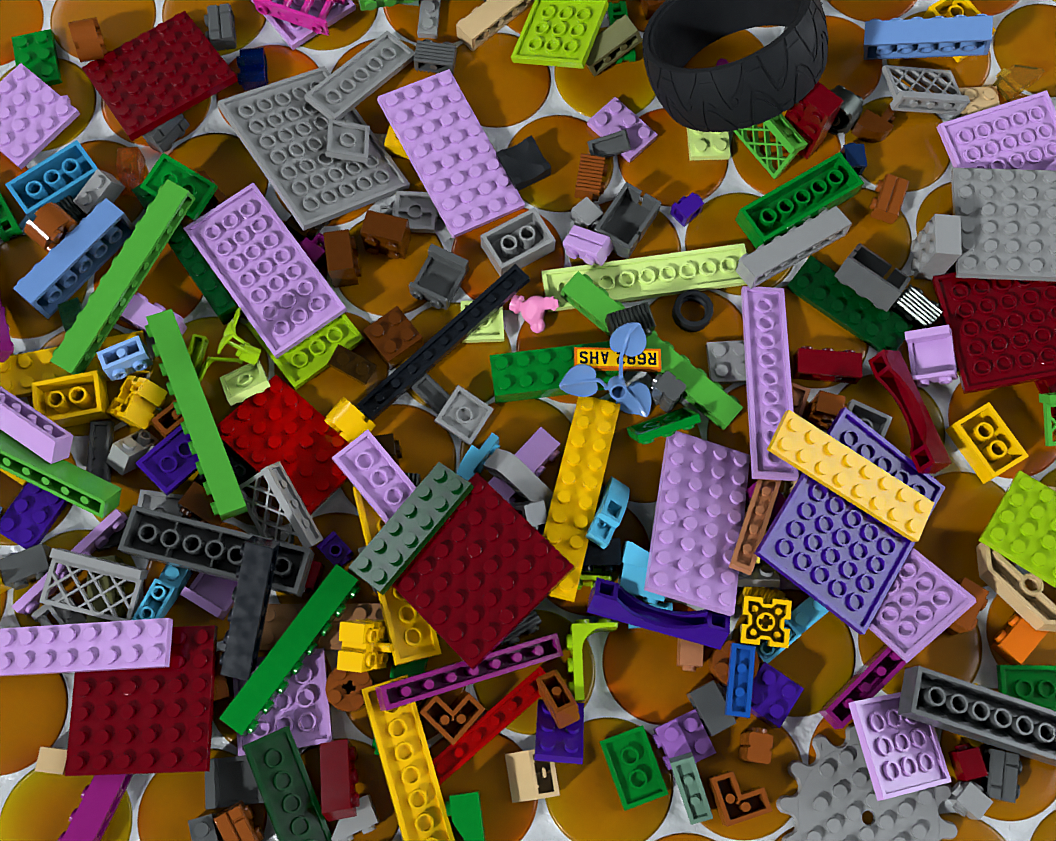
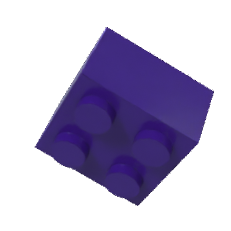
(773, 695)

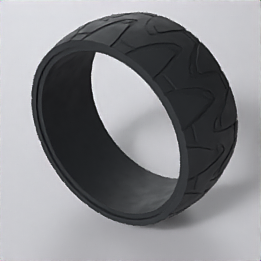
(739, 91)

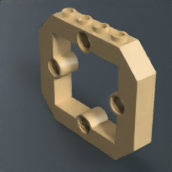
(1011, 587)

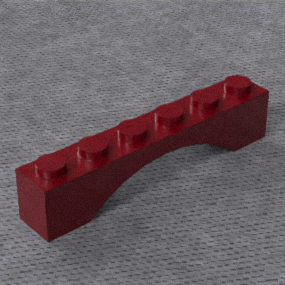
(926, 445)

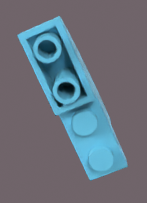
(475, 458)
(609, 512)
(163, 593)
(802, 618)

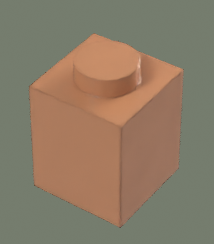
(689, 655)

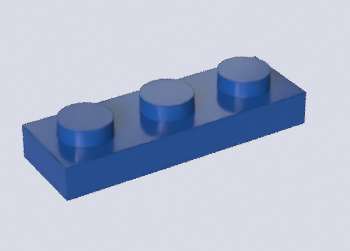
(740, 680)

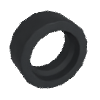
(697, 296)

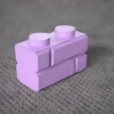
(587, 245)

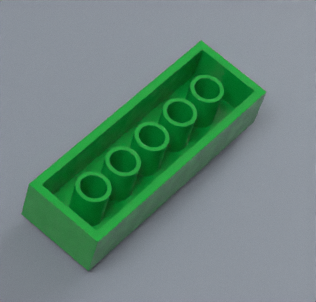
(799, 199)
(537, 372)

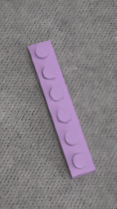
(95, 539)

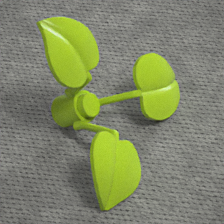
(244, 350)

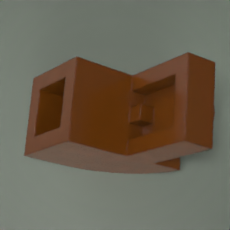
(874, 128)

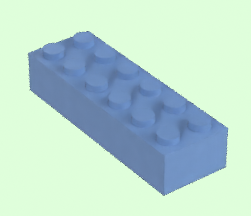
(928, 37)
(75, 258)

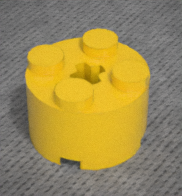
(348, 420)

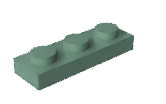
(691, 788)

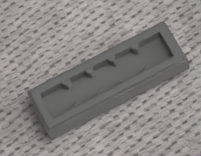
(100, 443)

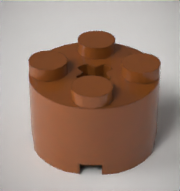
(87, 39)
(49, 226)
(719, 662)
(337, 692)

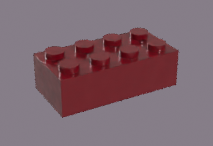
(814, 116)

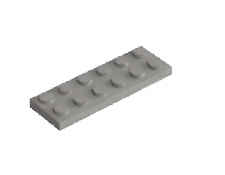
(360, 76)

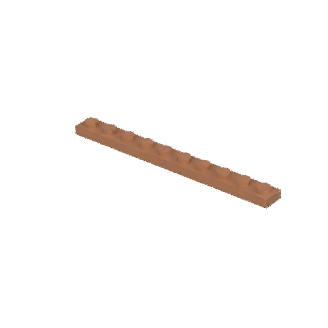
(761, 505)

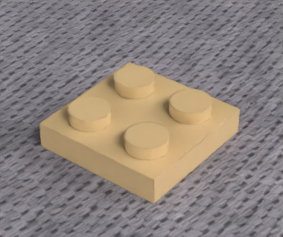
(980, 99)

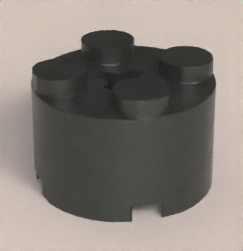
(849, 111)

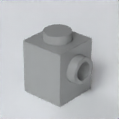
(586, 214)
(969, 799)

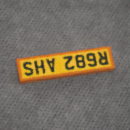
(607, 360)

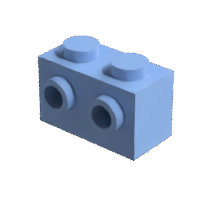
(124, 358)

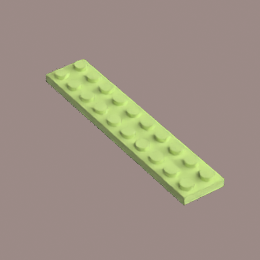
(654, 274)

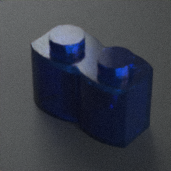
(252, 68)

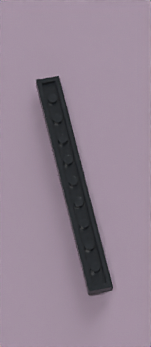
(443, 342)

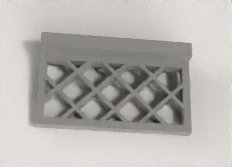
(924, 100)
(290, 506)
(97, 565)

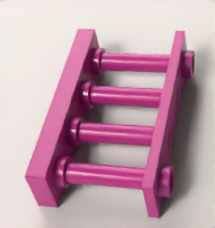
(301, 17)

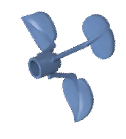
(635, 398)

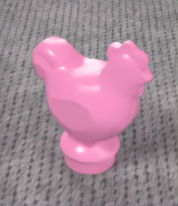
(533, 309)

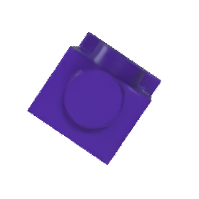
(687, 208)
(332, 541)

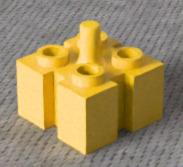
(137, 402)
(765, 621)
(363, 645)

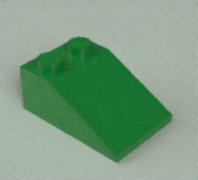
(467, 815)

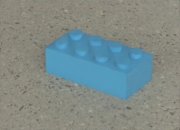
(53, 179)

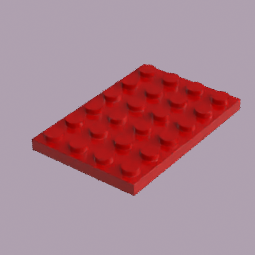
(288, 430)

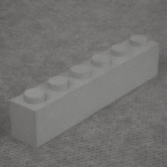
(793, 246)

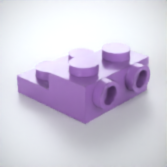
(683, 736)

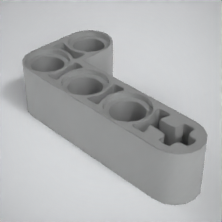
(518, 476)

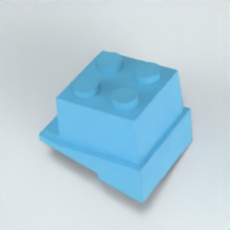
(634, 571)

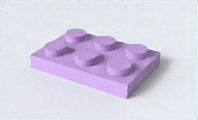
(617, 117)

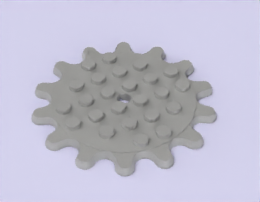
(839, 790)

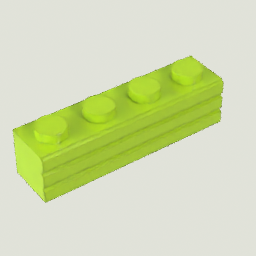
(197, 350)

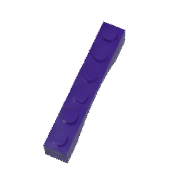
(701, 626)

